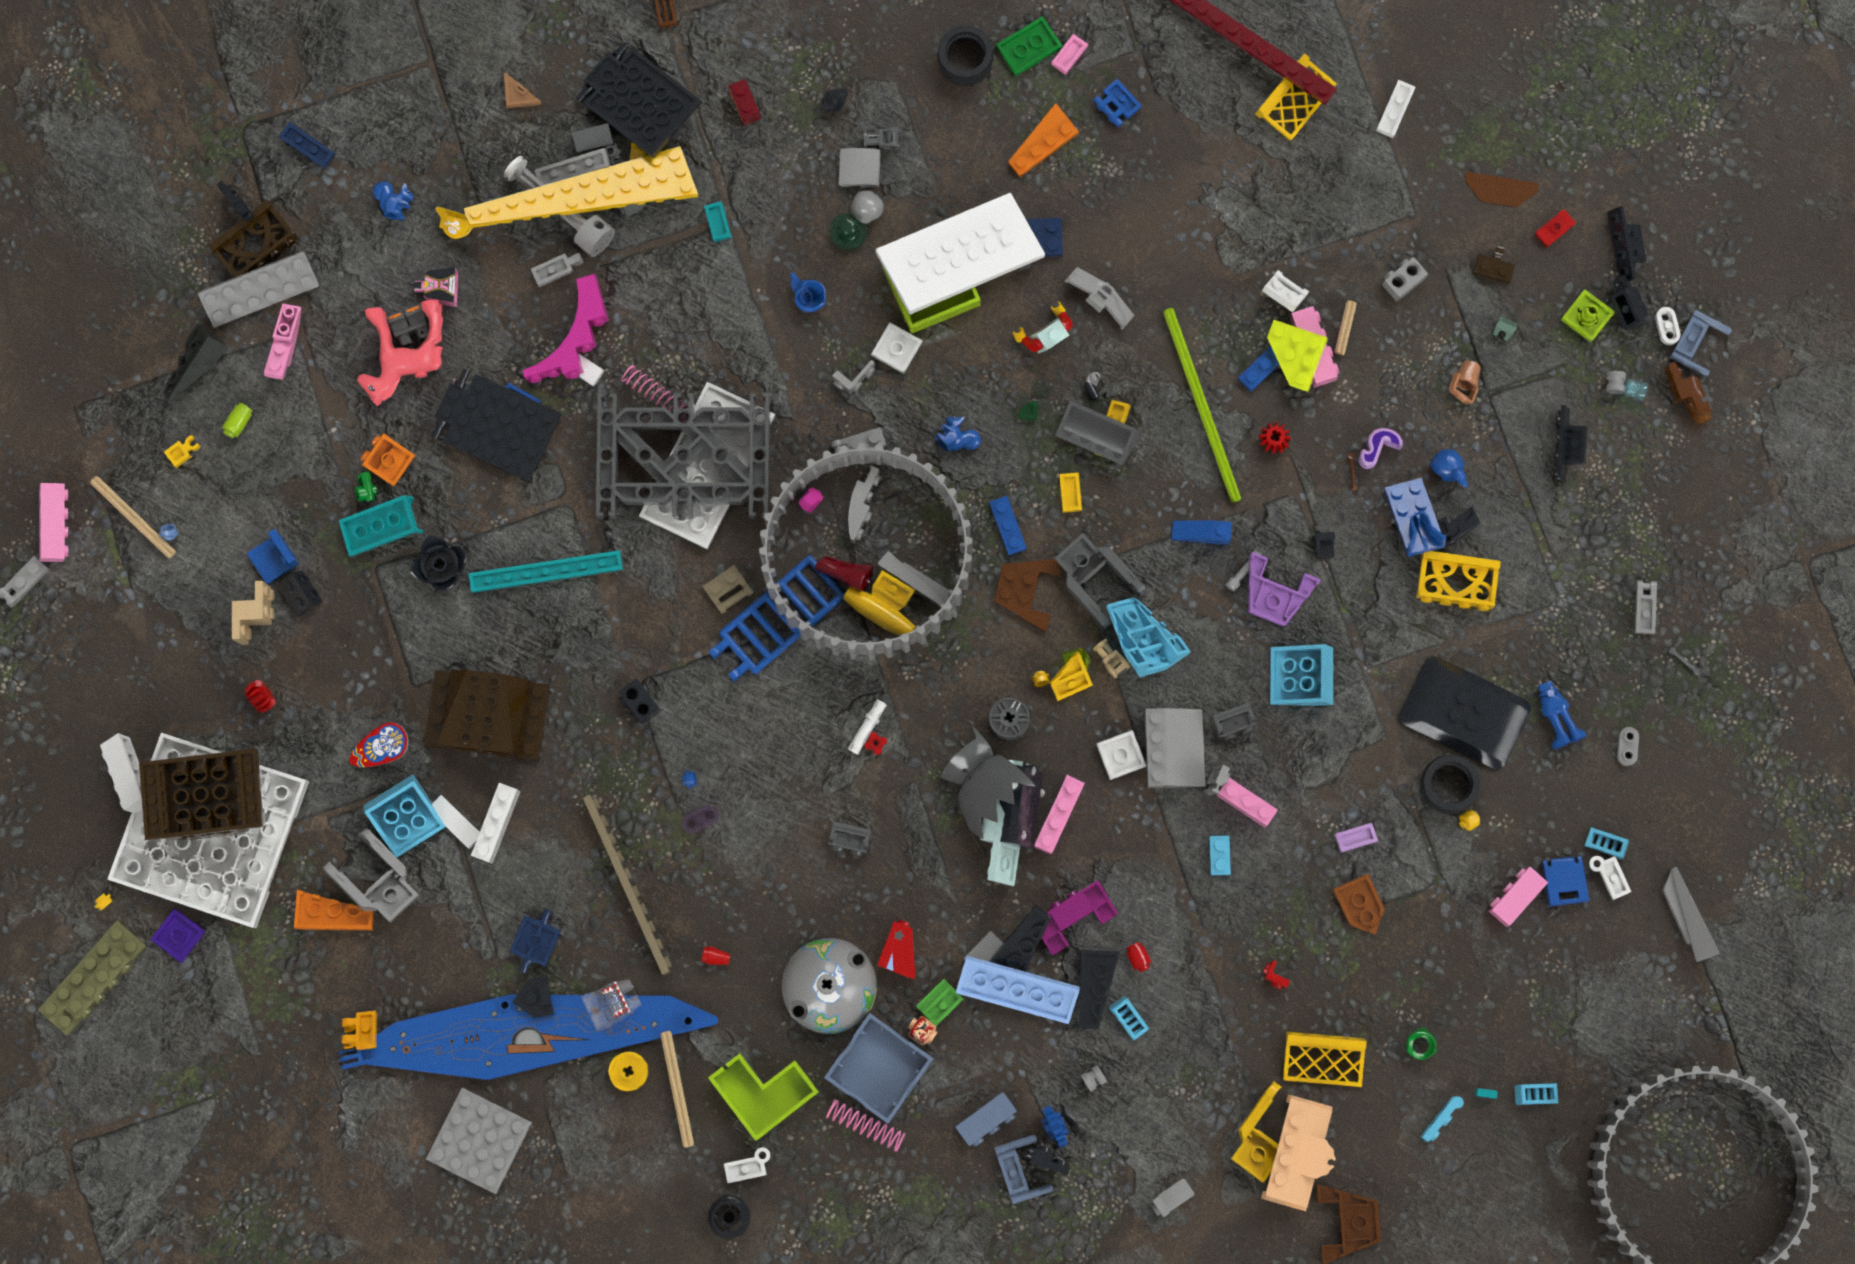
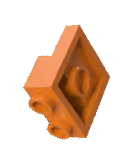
(386, 459)

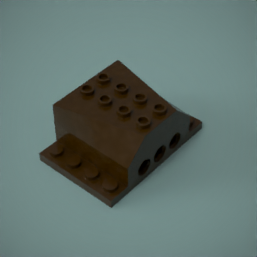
(487, 714)
(201, 796)

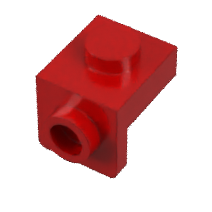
(1276, 980)

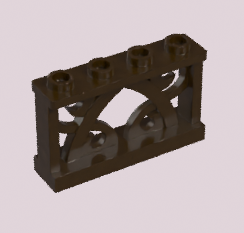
(238, 231)

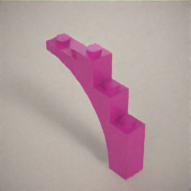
(566, 357)

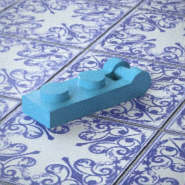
(1441, 1118)

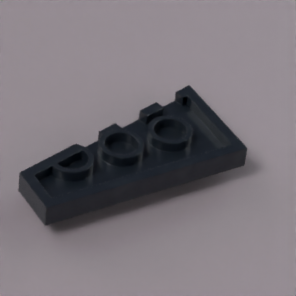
(1022, 942)

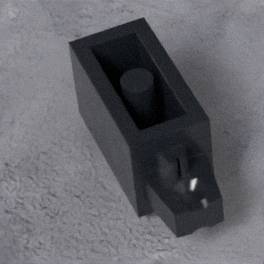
(1629, 304)

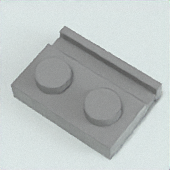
(1217, 778)

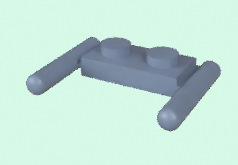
(1691, 339)
(1013, 1171)

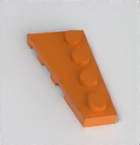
(1044, 140)
(321, 913)

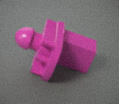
(810, 500)

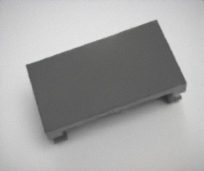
(592, 138)

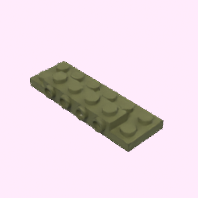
(92, 978)

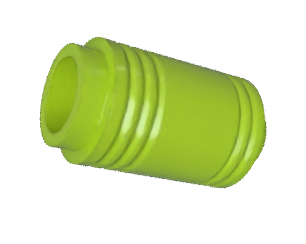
(237, 420)

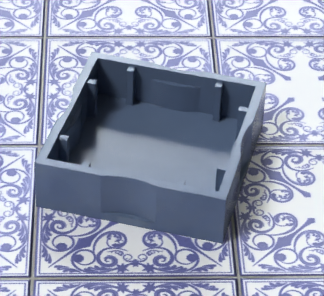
(879, 1068)

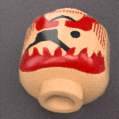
(922, 1031)

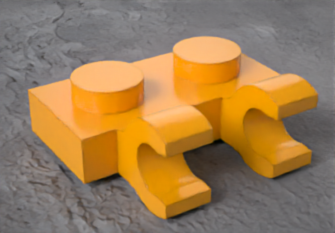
(366, 1031)

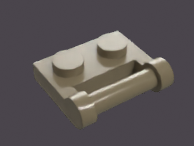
(723, 585)

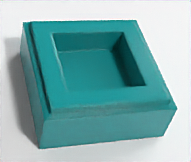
(1485, 1093)

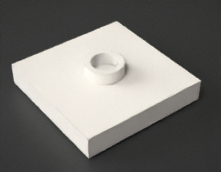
(896, 348)
(1121, 755)

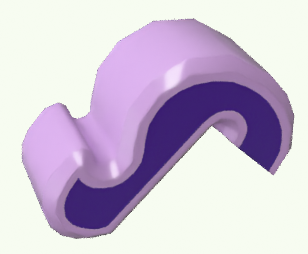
(1376, 439)

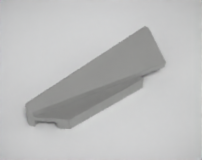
(921, 583)
(1688, 917)

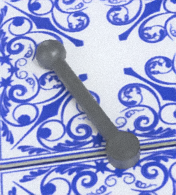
(1696, 671)

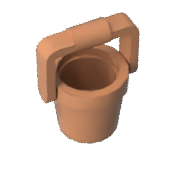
(1467, 380)

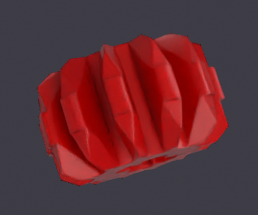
(1272, 444)
(260, 696)

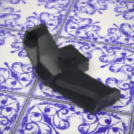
(1458, 526)

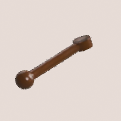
(1351, 456)

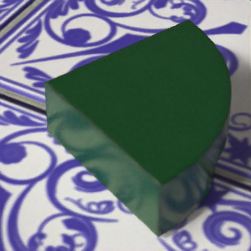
(1029, 411)

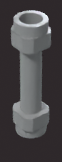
(1233, 583)

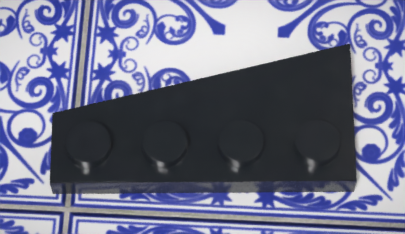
(1095, 981)

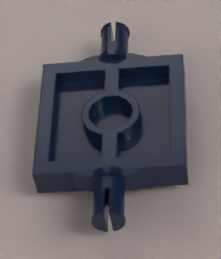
(535, 941)

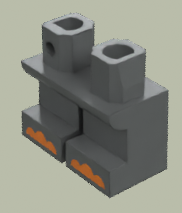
(401, 328)

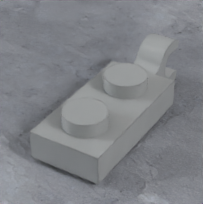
(555, 268)

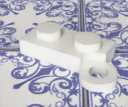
(1611, 875)
(747, 1168)

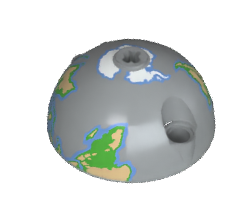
(851, 991)

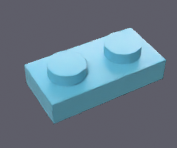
(1219, 855)

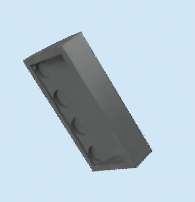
(1097, 432)

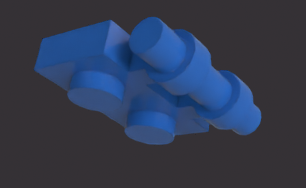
(1122, 100)

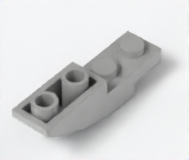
(858, 510)

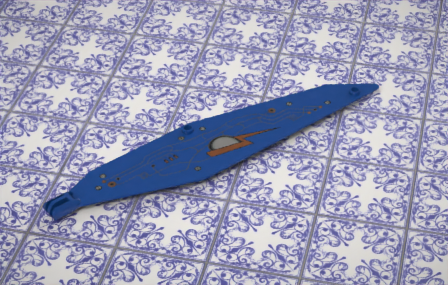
(497, 1042)

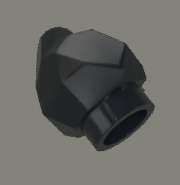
(834, 99)

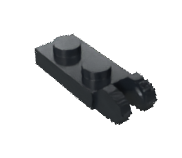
(236, 201)

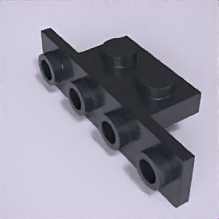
(1626, 242)
(1571, 444)

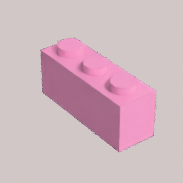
(1247, 802)
(1517, 896)

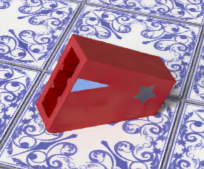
(899, 950)

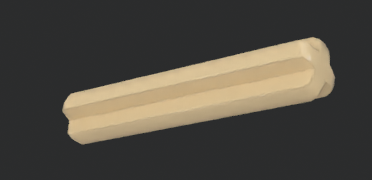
(1345, 327)

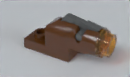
(1690, 390)

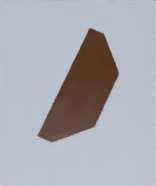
(1500, 189)

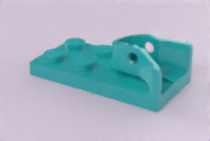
(379, 525)

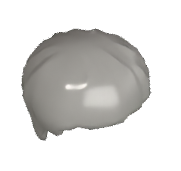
(866, 206)

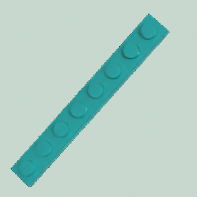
(545, 571)

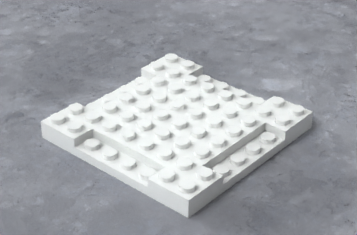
(218, 873)

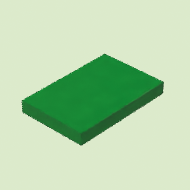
(1028, 46)

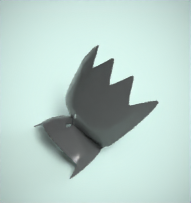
(983, 782)

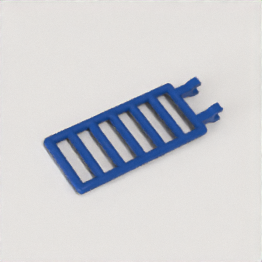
(753, 609)

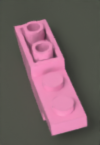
(284, 341)

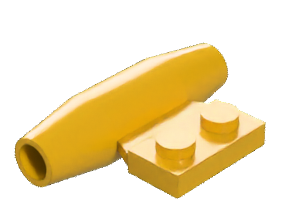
(884, 603)

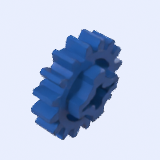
(1055, 1126)

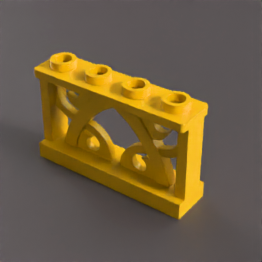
(1481, 568)

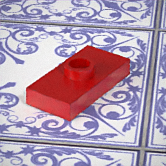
(1555, 228)

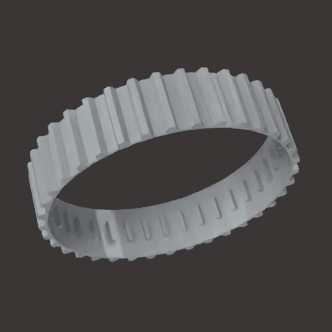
(865, 456)
(1796, 1136)

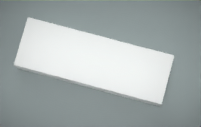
(1395, 109)
(456, 822)

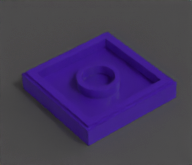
(178, 935)

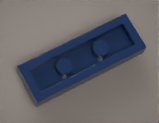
(307, 145)

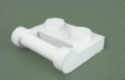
(1285, 291)

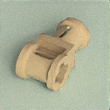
(1111, 658)

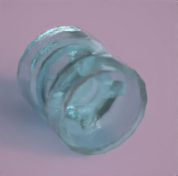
(1635, 389)

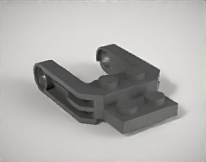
(1081, 562)

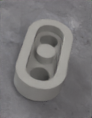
(1626, 745)

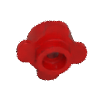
(875, 738)

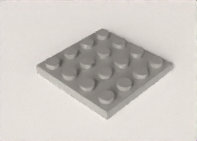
(479, 1140)

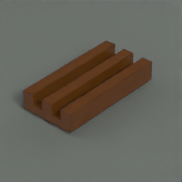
(668, 23)

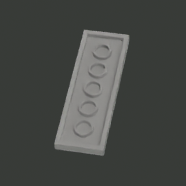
(258, 289)

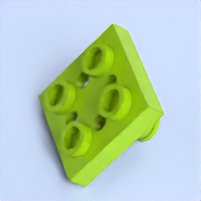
(1592, 310)

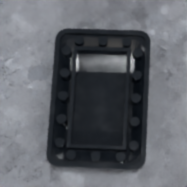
(1464, 712)

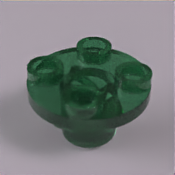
(847, 232)

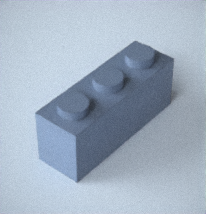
(986, 1120)

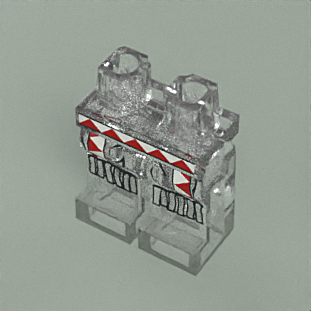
(617, 1004)

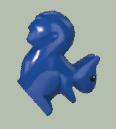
(392, 203)
(954, 439)

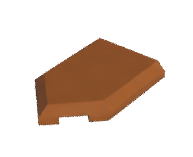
(1360, 904)

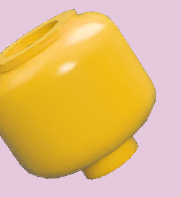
(1469, 820)

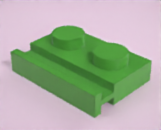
(939, 1002)

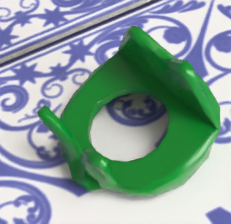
(1422, 1033)

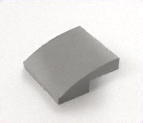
(859, 167)

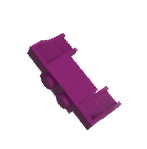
(1074, 909)

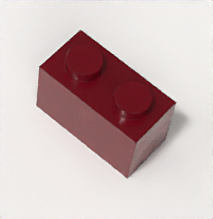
(744, 102)

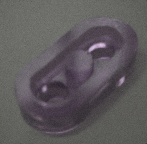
(700, 819)

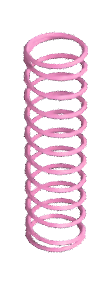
(652, 397)
(861, 1131)

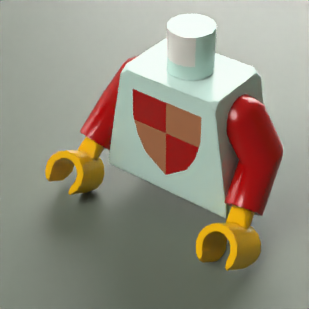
(1048, 335)

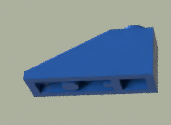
(1202, 531)

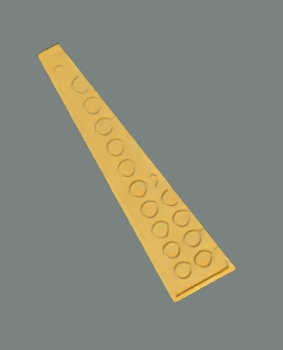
(602, 189)

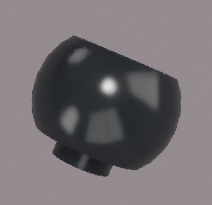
(745, 1218)

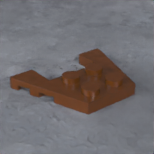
(1018, 586)
(1357, 1222)

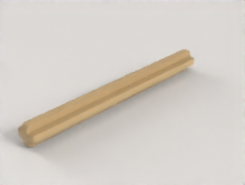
(133, 517)
(677, 1089)

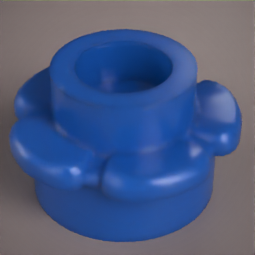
(689, 779)

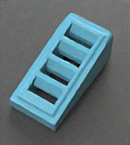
(1619, 855)
(1129, 1007)
(1523, 1094)

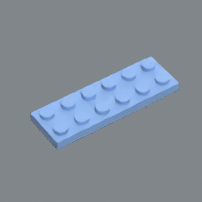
(1017, 989)

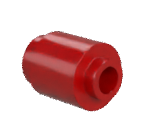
(1138, 957)

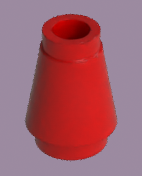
(714, 956)

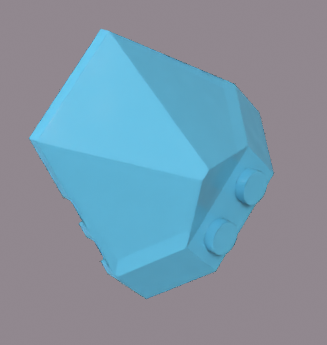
(1143, 639)

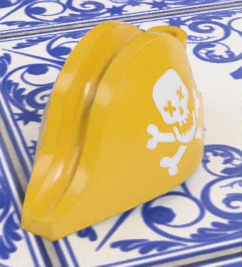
(453, 223)

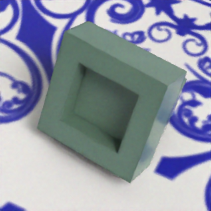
(1505, 325)

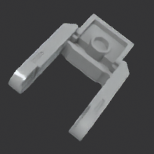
(387, 895)

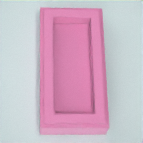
(1069, 54)

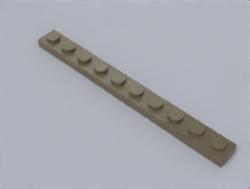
(631, 891)

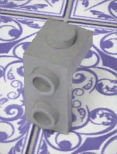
(842, 382)
(1171, 1198)

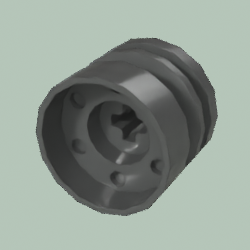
(1002, 728)

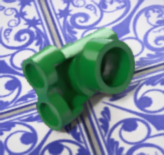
(366, 490)

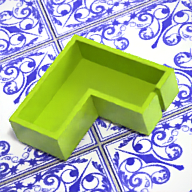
(937, 312)
(760, 1104)

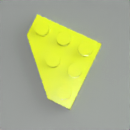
(1297, 353)

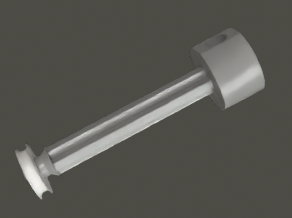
(591, 235)

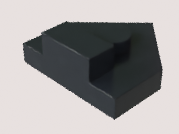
(536, 997)

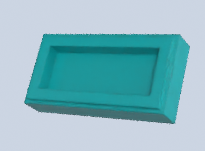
(717, 221)

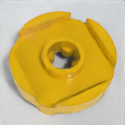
(623, 1061)

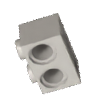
(1407, 281)

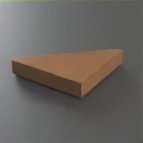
(517, 95)

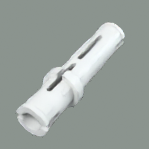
(869, 723)

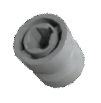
(1615, 382)
(1093, 1078)

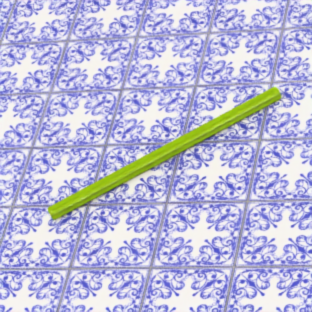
(1202, 405)

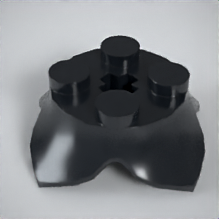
(435, 550)

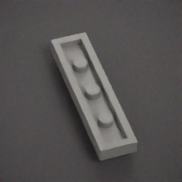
(573, 167)

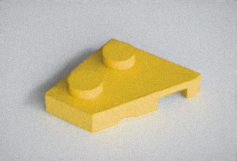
(1071, 678)

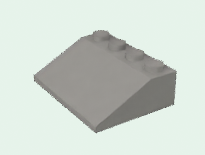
(1174, 748)

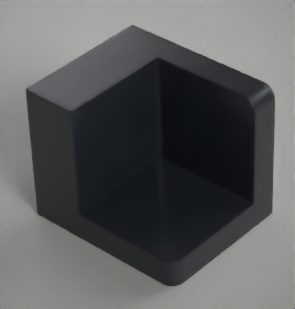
(1324, 545)

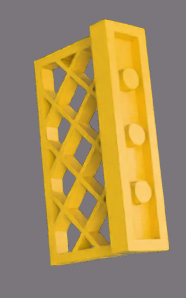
(1281, 91)
(1328, 1042)

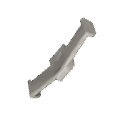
(1101, 296)

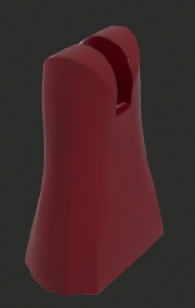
(852, 574)

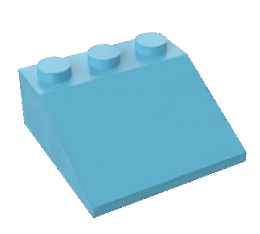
(1302, 675)
(403, 816)

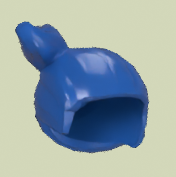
(808, 294)
(1449, 466)

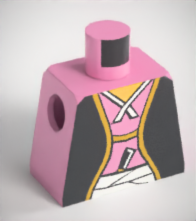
(440, 286)

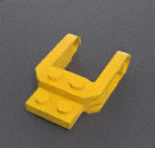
(1256, 1149)

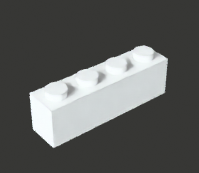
(124, 770)
(495, 823)

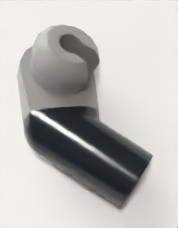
(1090, 385)

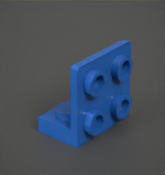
(273, 557)

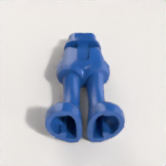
(1552, 706)

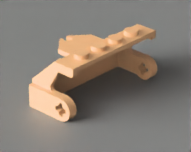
(1300, 1153)

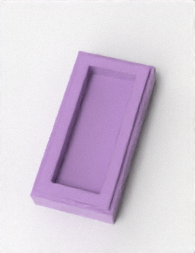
(1356, 837)

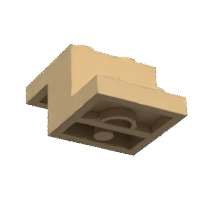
(252, 613)

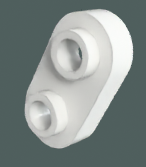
(1669, 326)

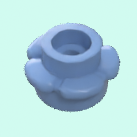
(168, 532)

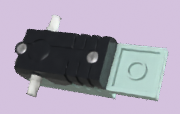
(1013, 827)

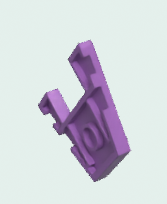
(1274, 600)

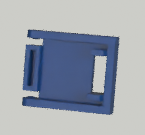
(1565, 876)

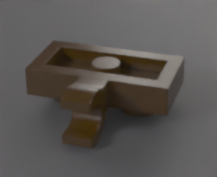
(1494, 267)

